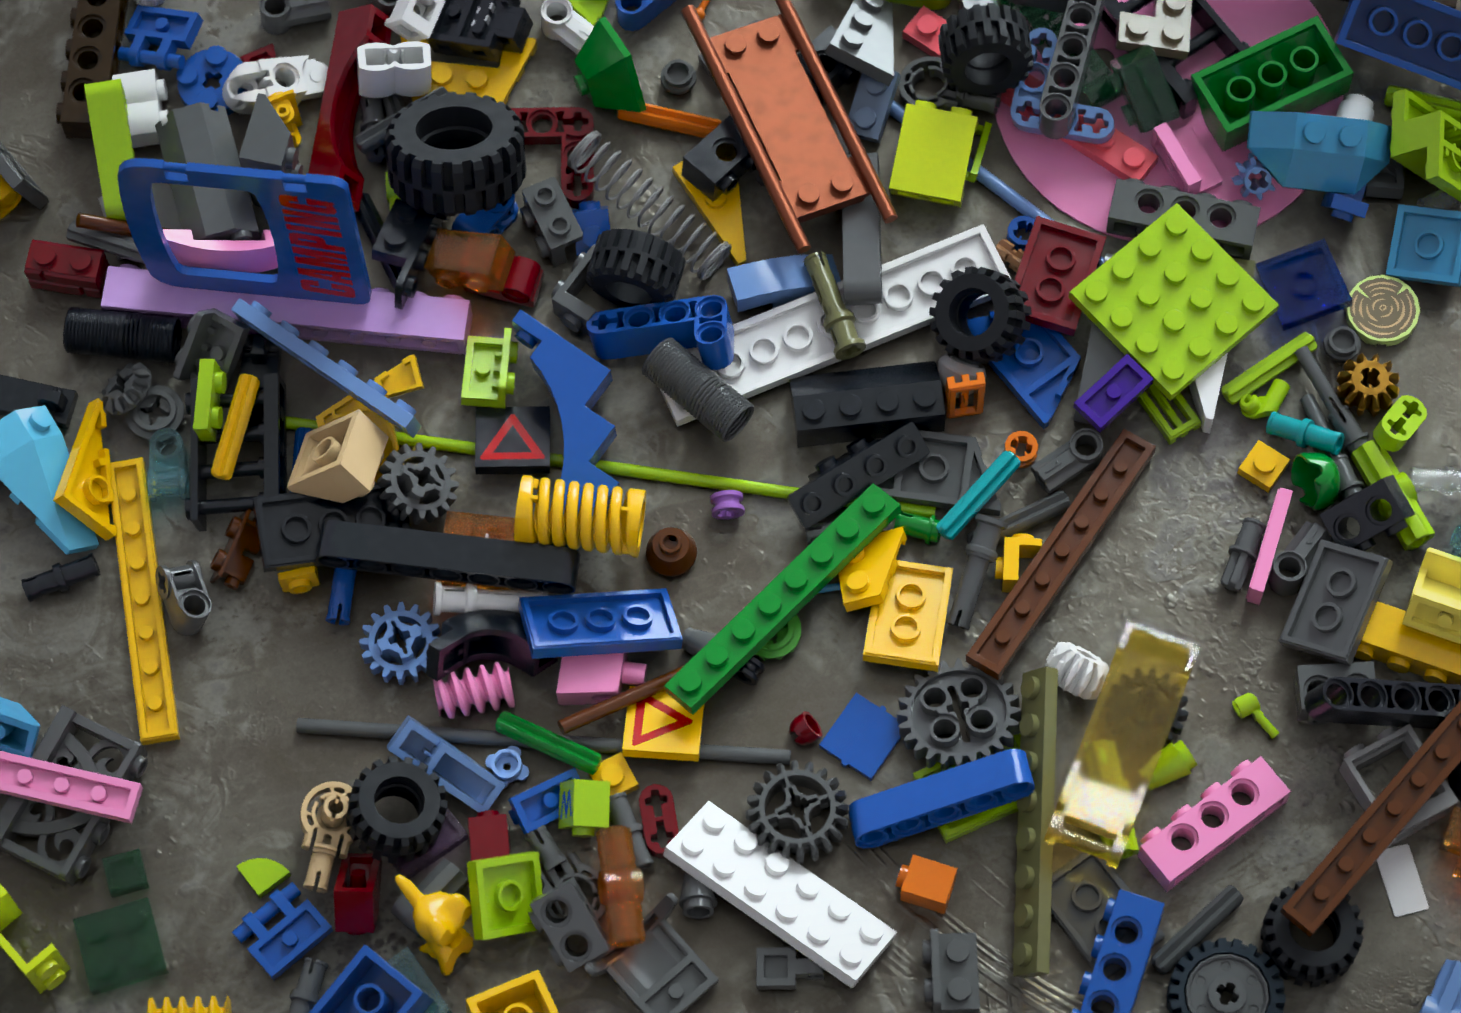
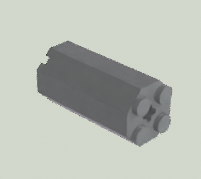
(206, 137)

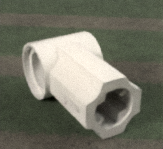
(571, 30)

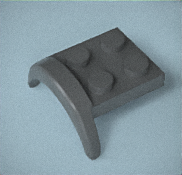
(662, 971)

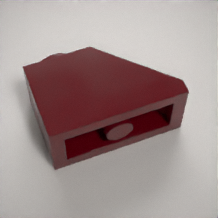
(357, 894)

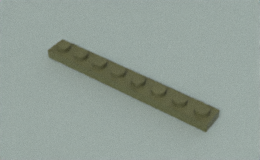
(1035, 812)

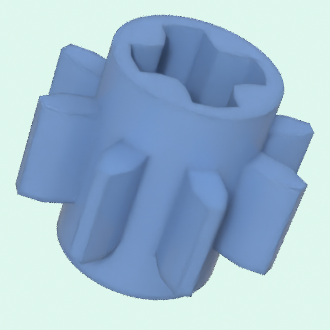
(1254, 186)

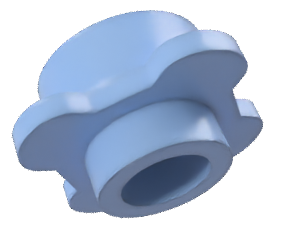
(507, 756)

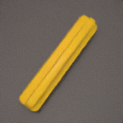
(235, 426)

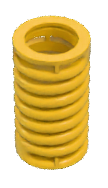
(617, 530)

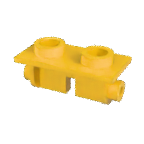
(287, 109)

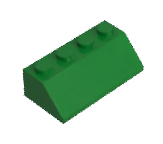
(1277, 75)

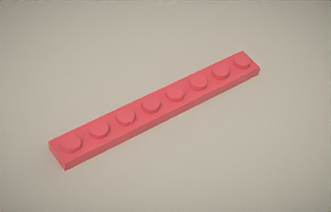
(1118, 155)

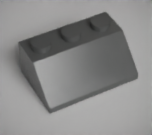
(268, 142)

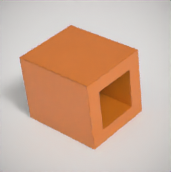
(926, 883)

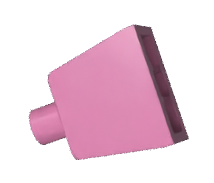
(596, 677)

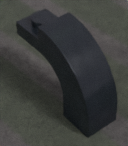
(482, 637)

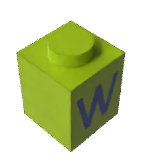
(584, 806)

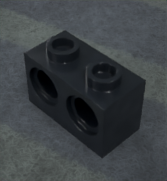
(1364, 508)

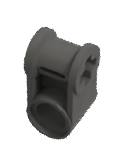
(181, 590)

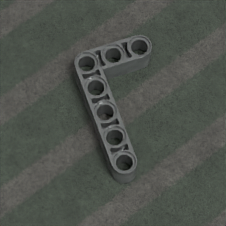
(1066, 68)

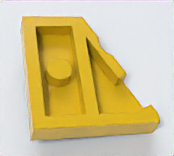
(867, 575)

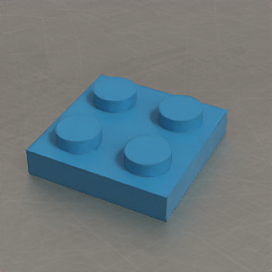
(1426, 246)

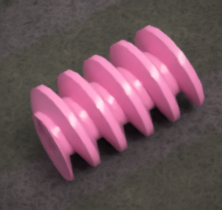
(474, 690)

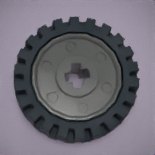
(1226, 967)

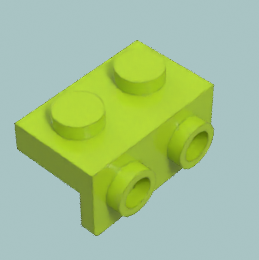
(487, 370)

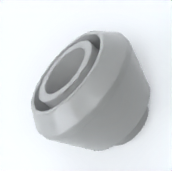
(952, 365)

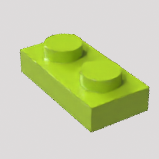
(208, 414)

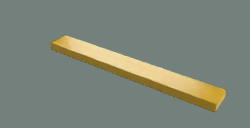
(143, 603)

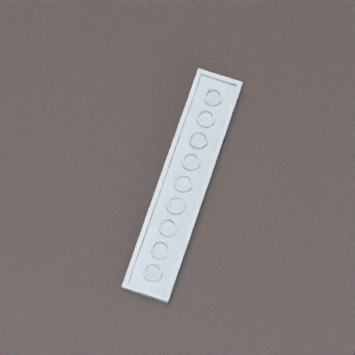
(792, 336)

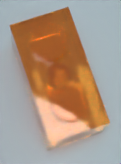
(470, 260)

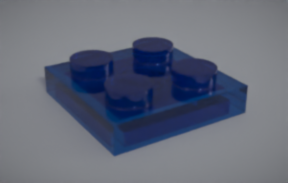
(1304, 284)

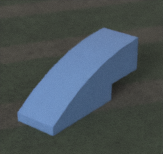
(772, 281)
(455, 769)

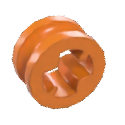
(1031, 446)

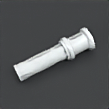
(469, 599)

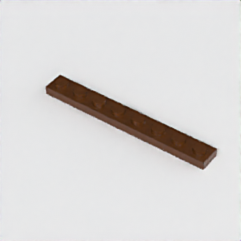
(1060, 554)
(1377, 827)

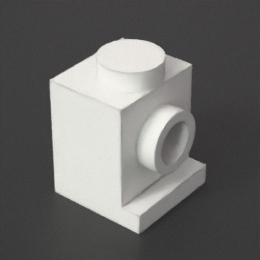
(414, 18)

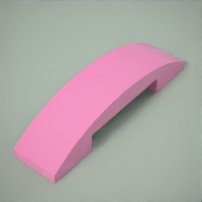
(229, 255)

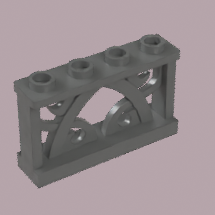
(57, 745)

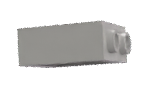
(1388, 742)

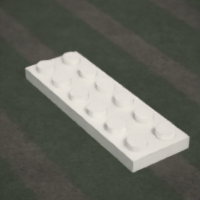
(780, 894)

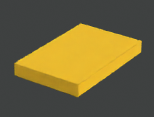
(912, 618)

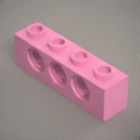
(1174, 865)

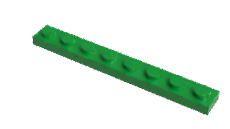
(782, 599)

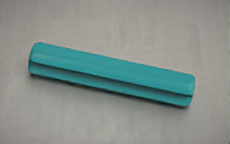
(978, 495)

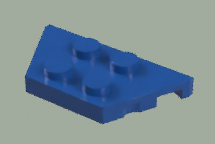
(1037, 370)

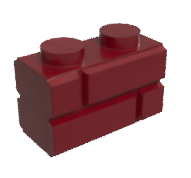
(66, 268)

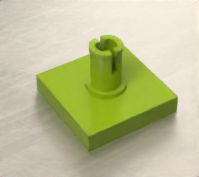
(502, 894)

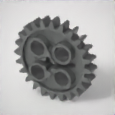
(924, 724)

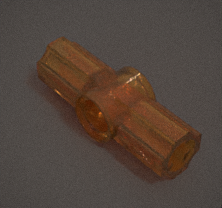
(620, 886)

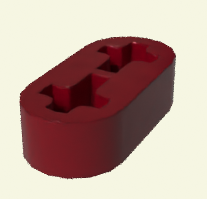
(651, 822)

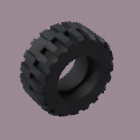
(455, 153)

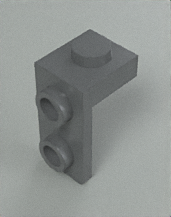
(570, 309)

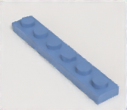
(339, 374)

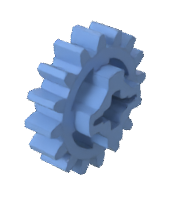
(386, 649)

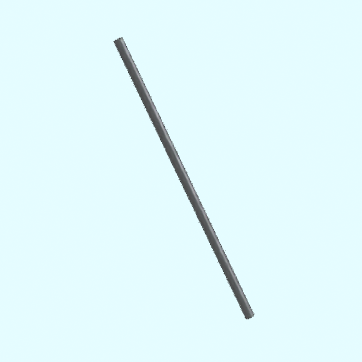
(494, 738)

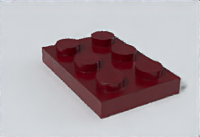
(1053, 265)

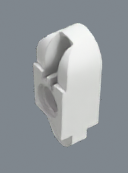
(299, 73)

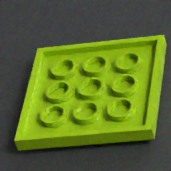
(1173, 301)

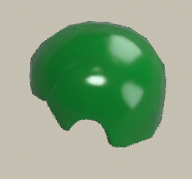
(1318, 478)

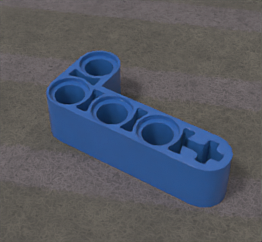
(690, 321)

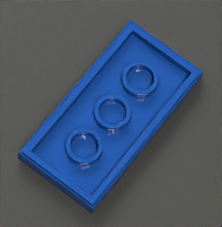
(599, 623)

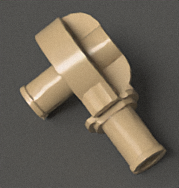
(329, 828)

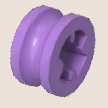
(727, 504)

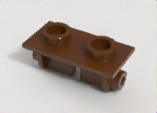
(230, 562)

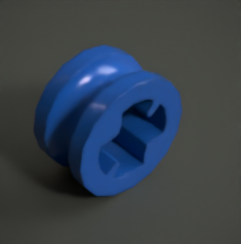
(1018, 223)

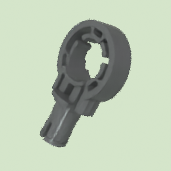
(947, 96)
(553, 860)

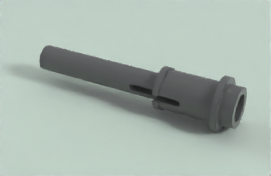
(1352, 432)
(1348, 481)

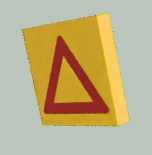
(662, 730)

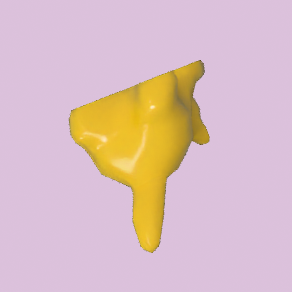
(440, 922)

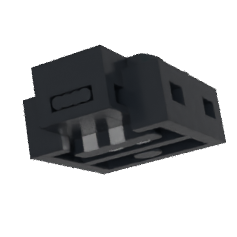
(480, 29)

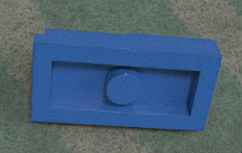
(540, 803)

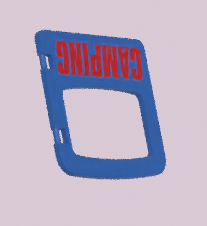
(306, 214)

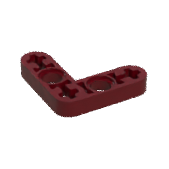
(568, 139)

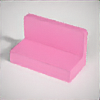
(1185, 159)

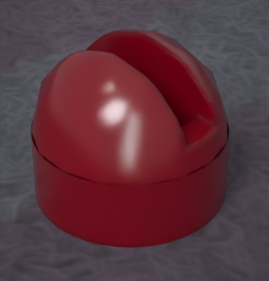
(806, 728)

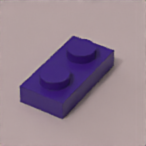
(1113, 393)

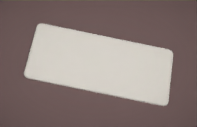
(1402, 880)

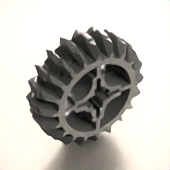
(812, 804)

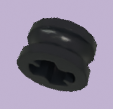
(749, 671)

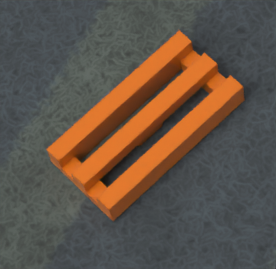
(964, 387)

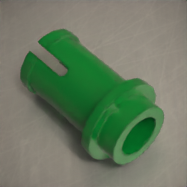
(919, 526)

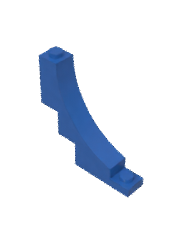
(576, 386)

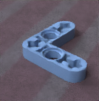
(1028, 96)

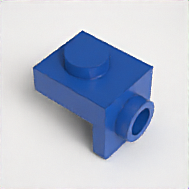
(1345, 205)
(593, 221)

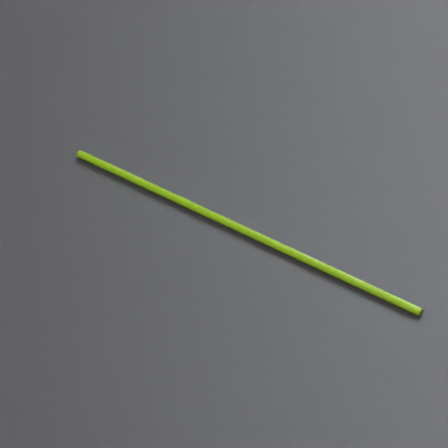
(624, 469)

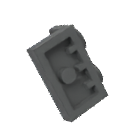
(953, 972)

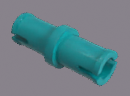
(1305, 433)

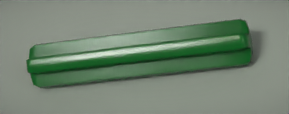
(548, 742)

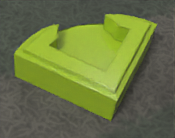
(263, 874)

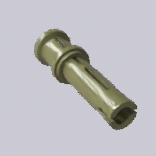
(837, 319)

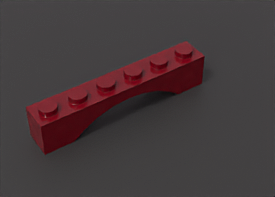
(334, 133)

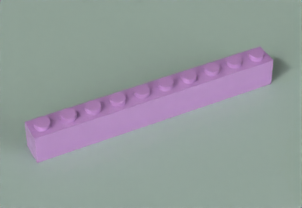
(421, 325)

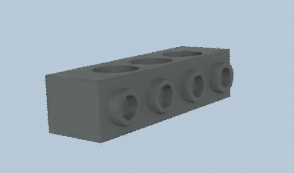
(1129, 221)

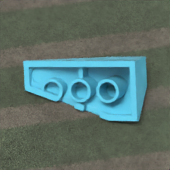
(32, 467)

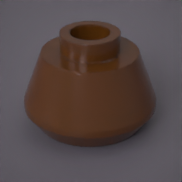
(671, 551)

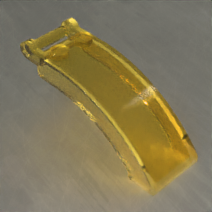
(1123, 741)

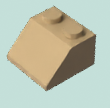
(339, 459)

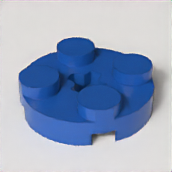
(201, 67)

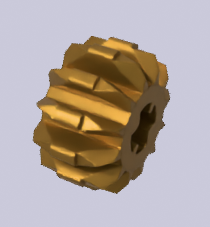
(1368, 372)

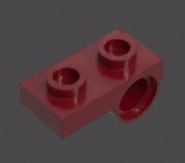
(521, 284)

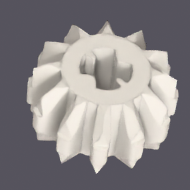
(1078, 670)

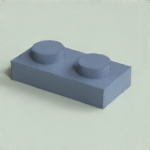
(872, 107)

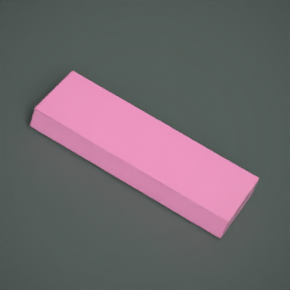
(1269, 546)

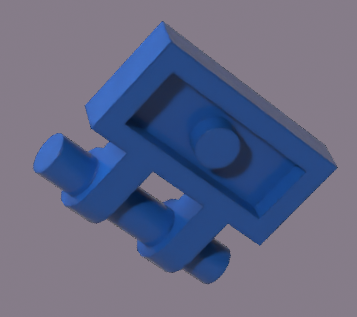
(160, 27)
(288, 939)

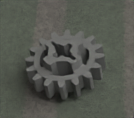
(417, 483)

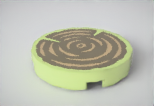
(1383, 310)

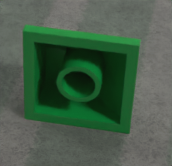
(608, 71)

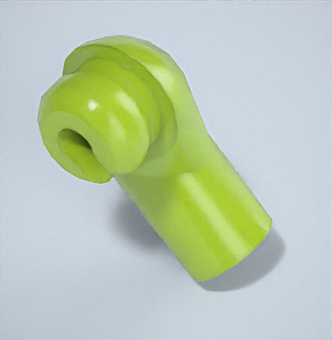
(1263, 406)

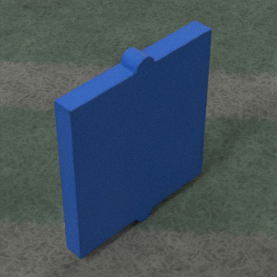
(862, 736)

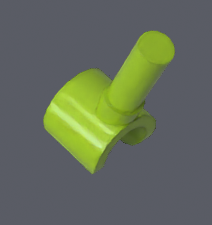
(1249, 704)

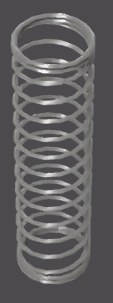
(577, 159)

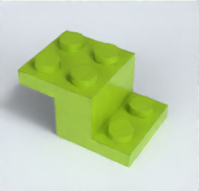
(1426, 142)

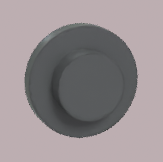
(678, 77)
(1342, 344)

